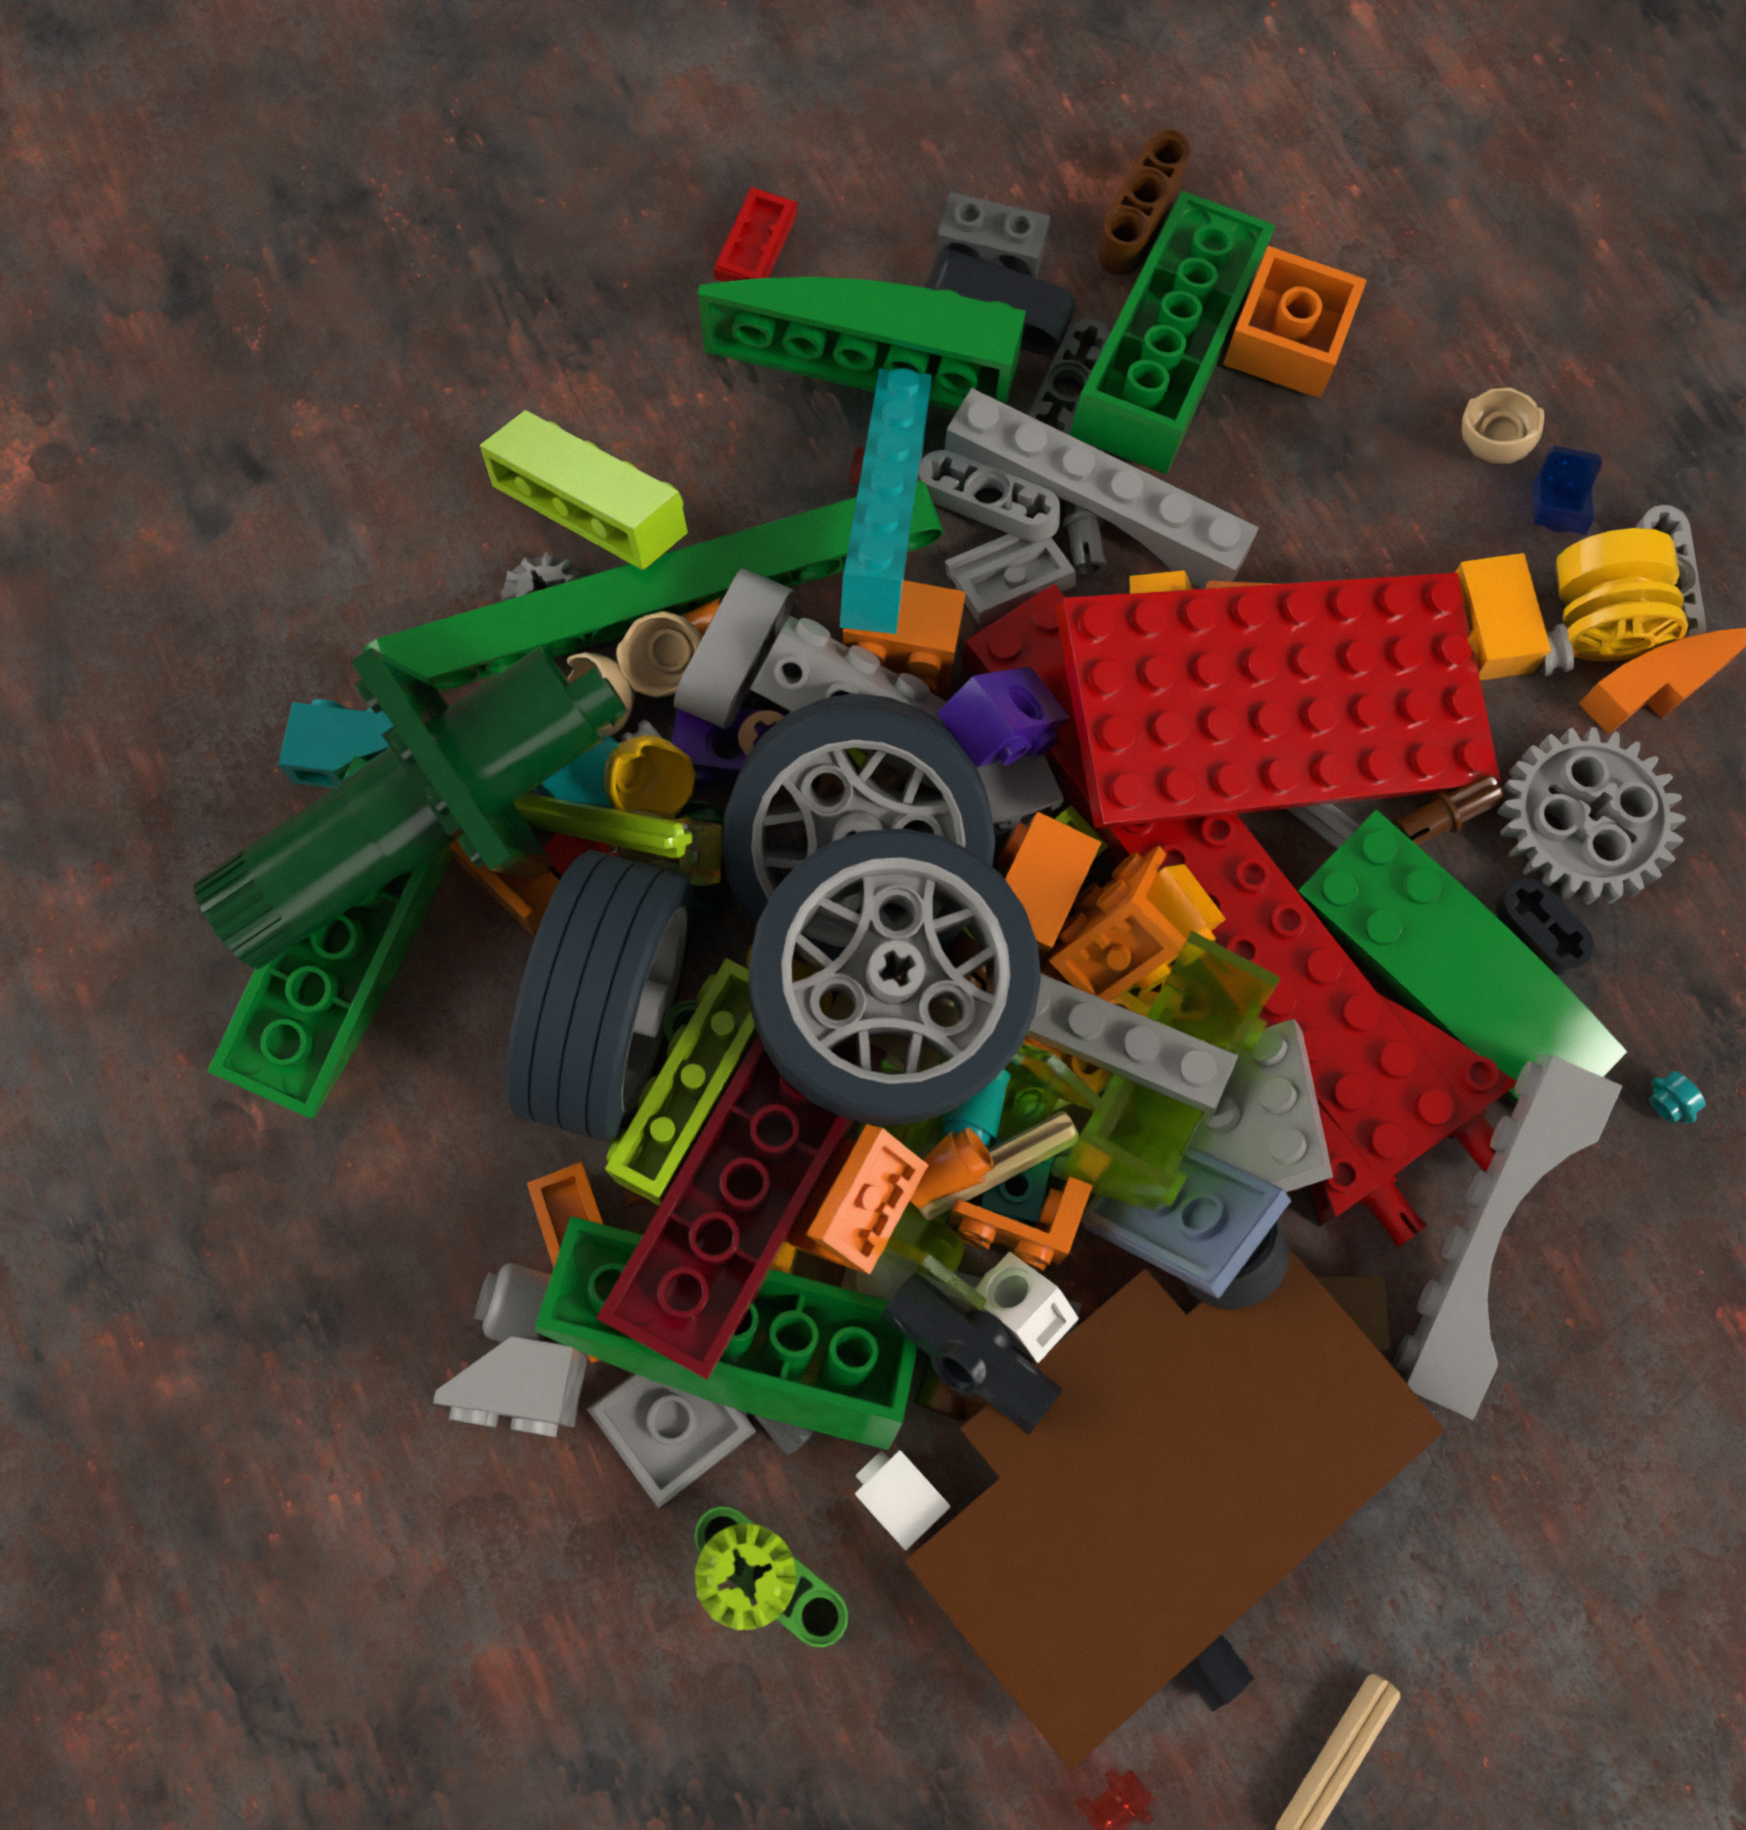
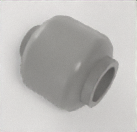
(512, 1302)

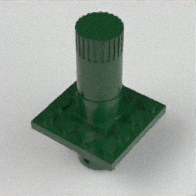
(437, 783)

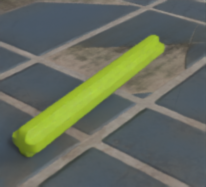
(605, 825)

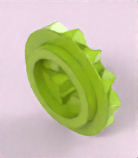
(773, 1590)

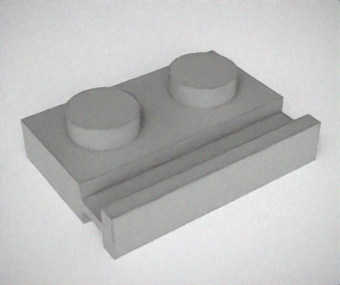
(1008, 574)

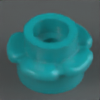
(1676, 1098)

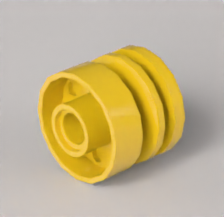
(1620, 594)

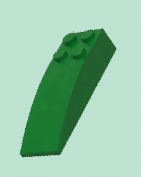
(856, 326)
(1171, 332)
(1450, 955)
(319, 997)
(797, 1358)

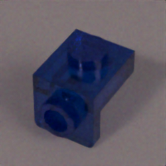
(1564, 490)

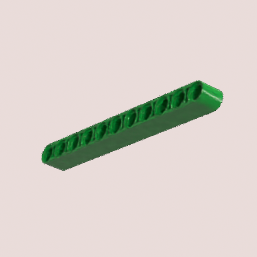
(607, 603)

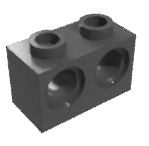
(994, 233)

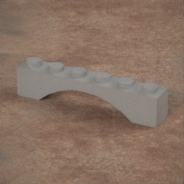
(1160, 516)
(1452, 1348)

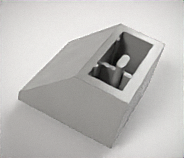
(520, 1380)

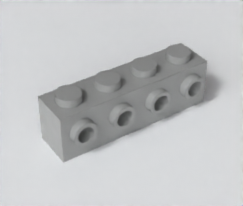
(813, 666)

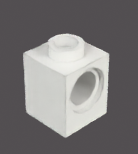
(1026, 1306)
(900, 1497)

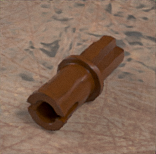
(1450, 810)

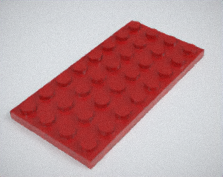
(1273, 696)

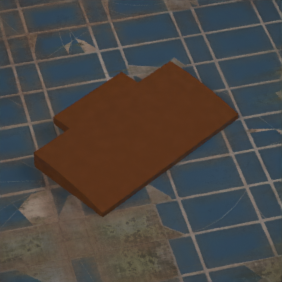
(1163, 1493)

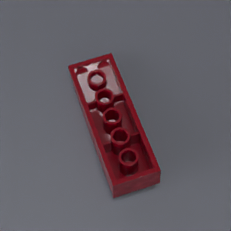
(728, 1215)

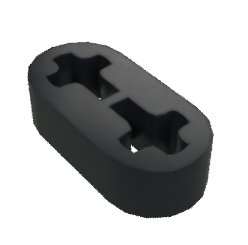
(1545, 925)

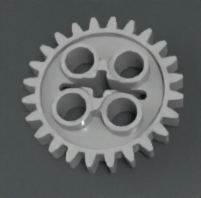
(1611, 778)

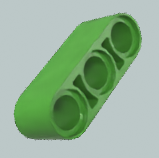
(807, 1587)

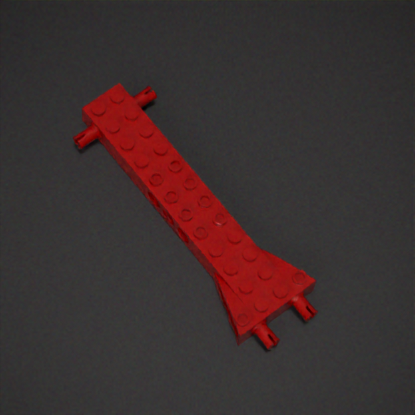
(1378, 1071)

